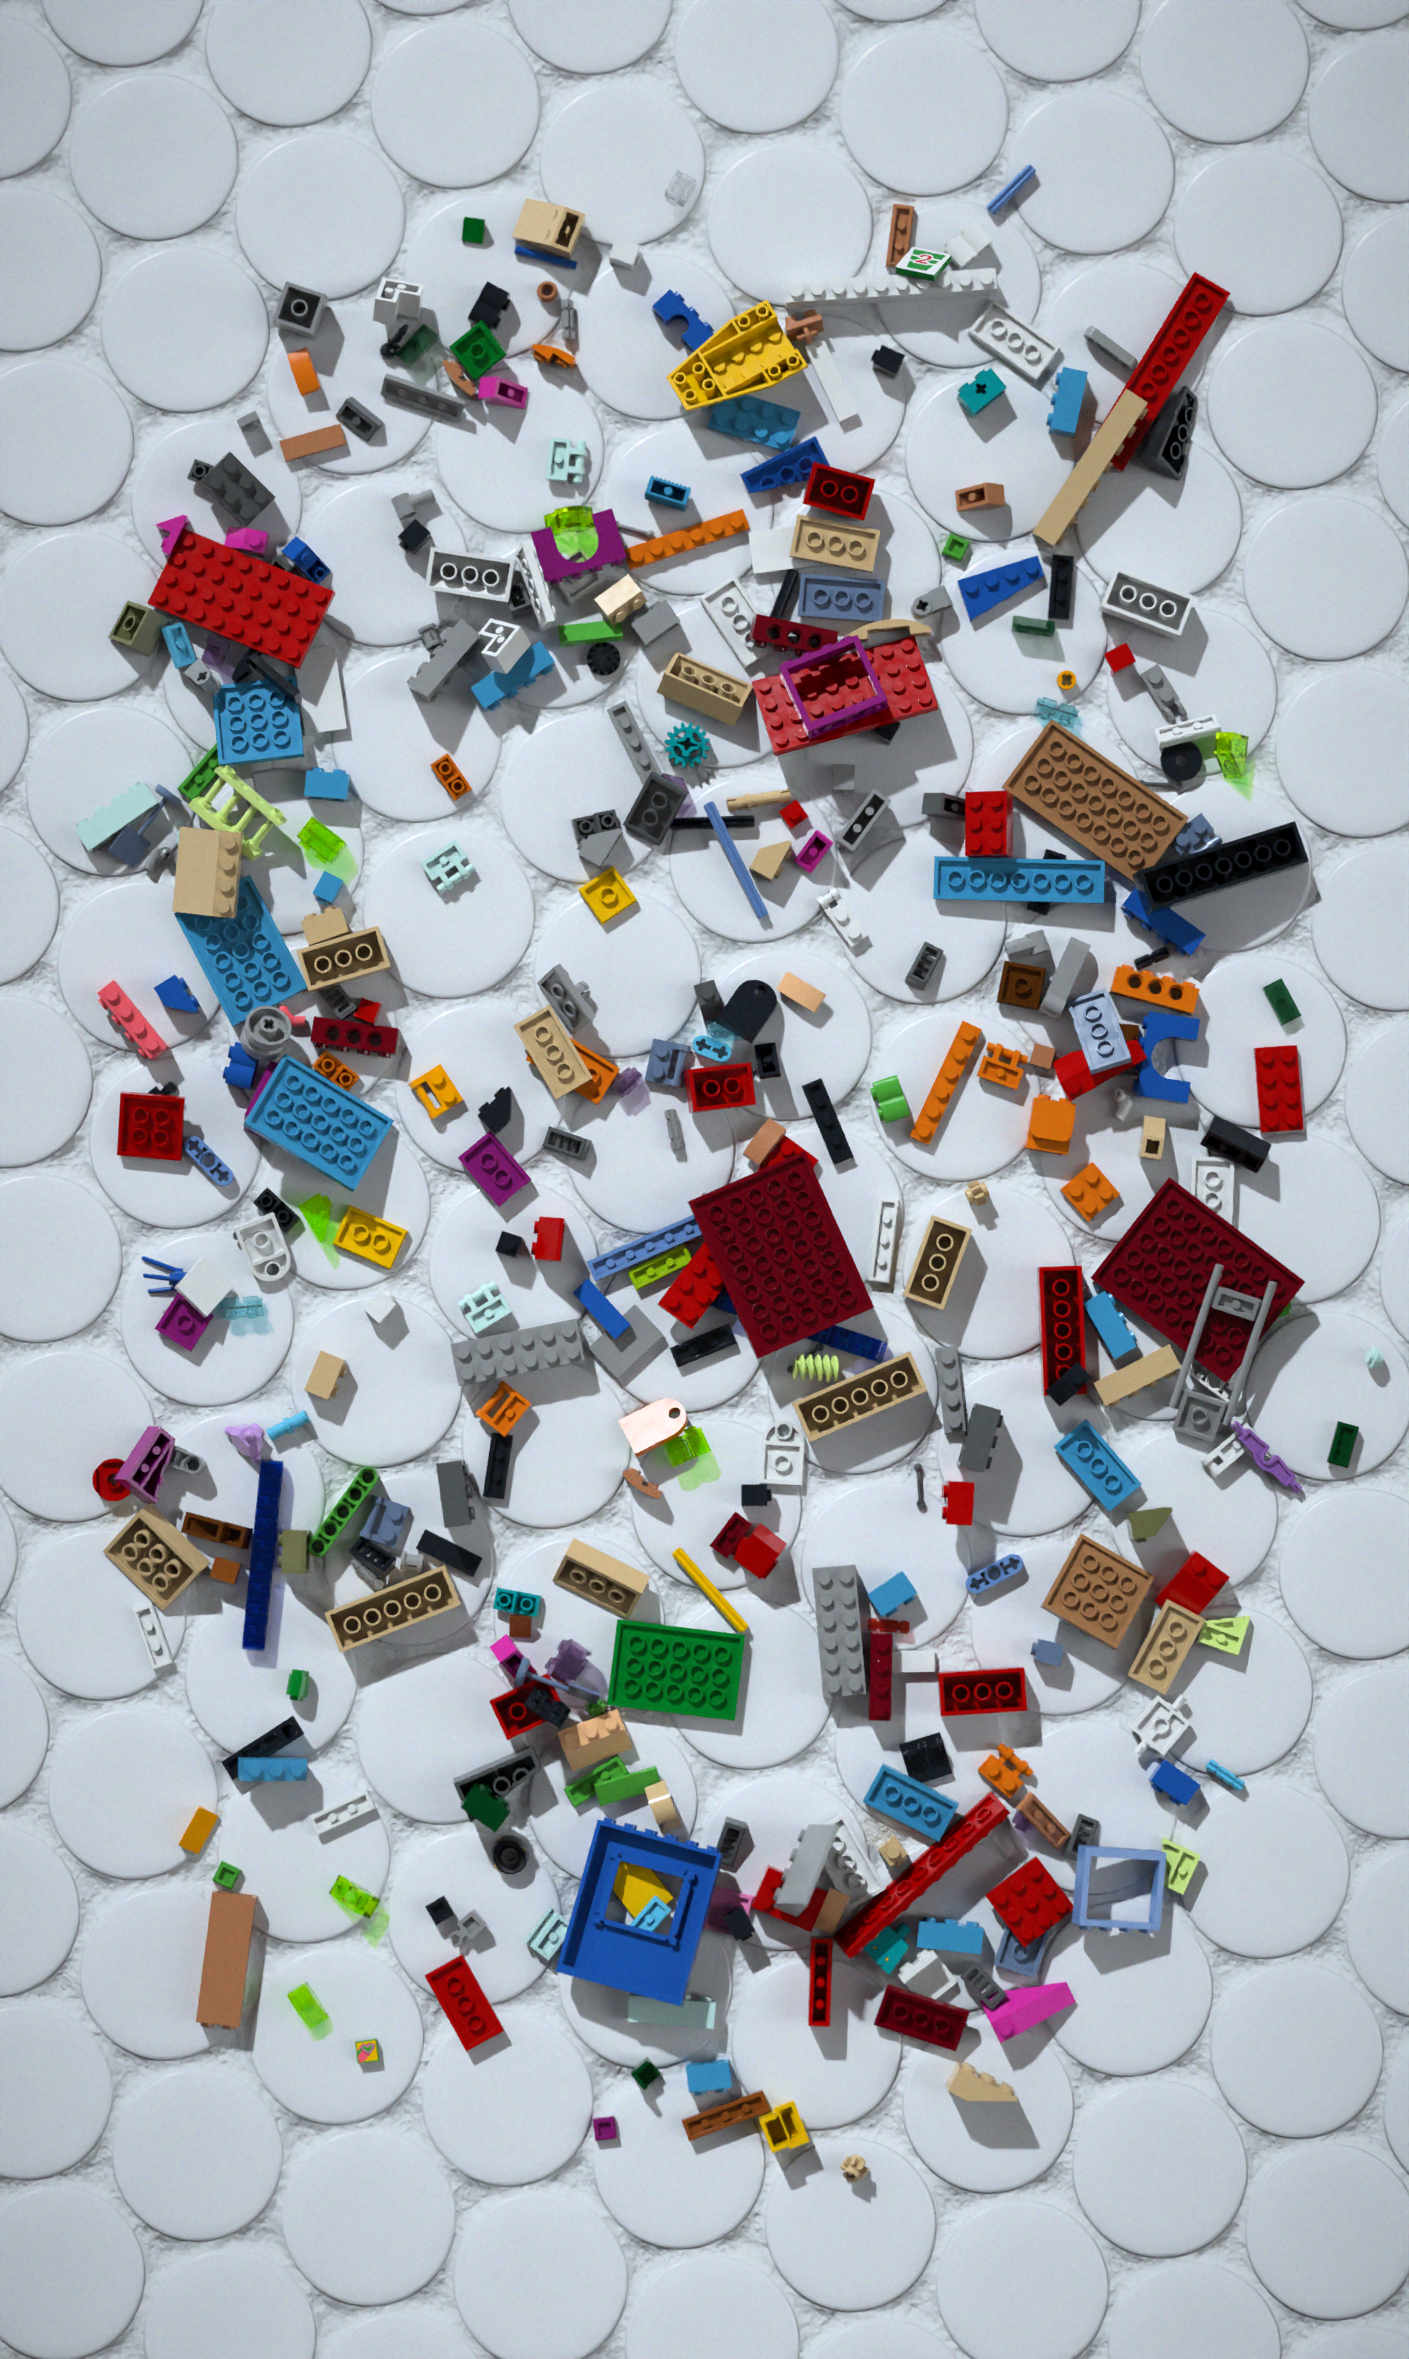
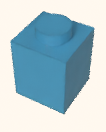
(328, 889)

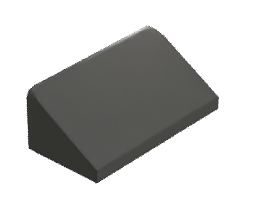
(359, 418)

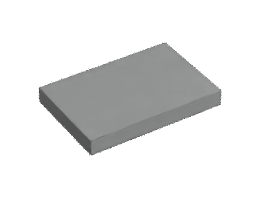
(624, 1351)

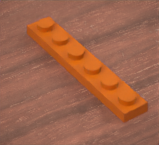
(686, 539)
(945, 1083)

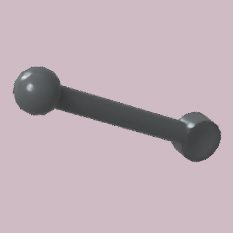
(1177, 785)
(819, 1347)
(918, 1467)

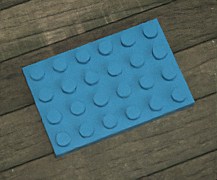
(243, 955)
(318, 1122)

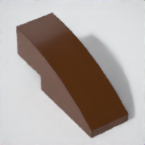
(217, 1530)

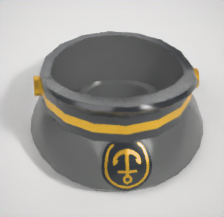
(509, 1854)

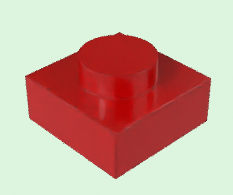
(793, 814)

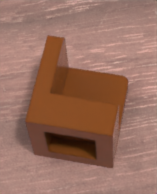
(225, 1570)

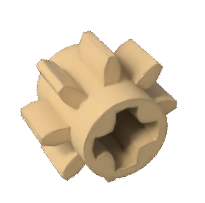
(977, 1193)
(854, 2168)

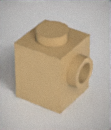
(893, 1851)

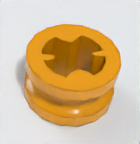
(1060, 679)

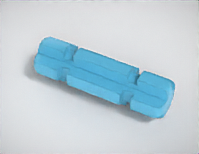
(1225, 1775)

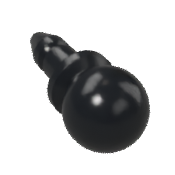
(388, 349)

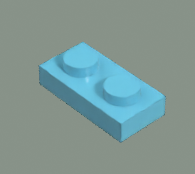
(179, 645)
(652, 1915)

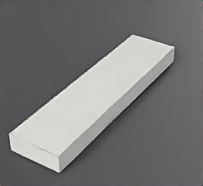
(831, 380)
(883, 1240)

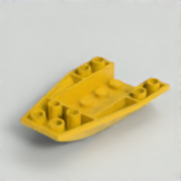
(737, 360)

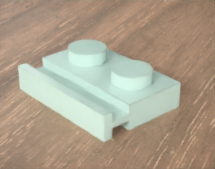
(548, 1933)

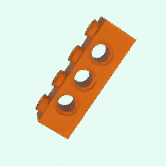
(1121, 987)

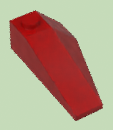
(1076, 1076)

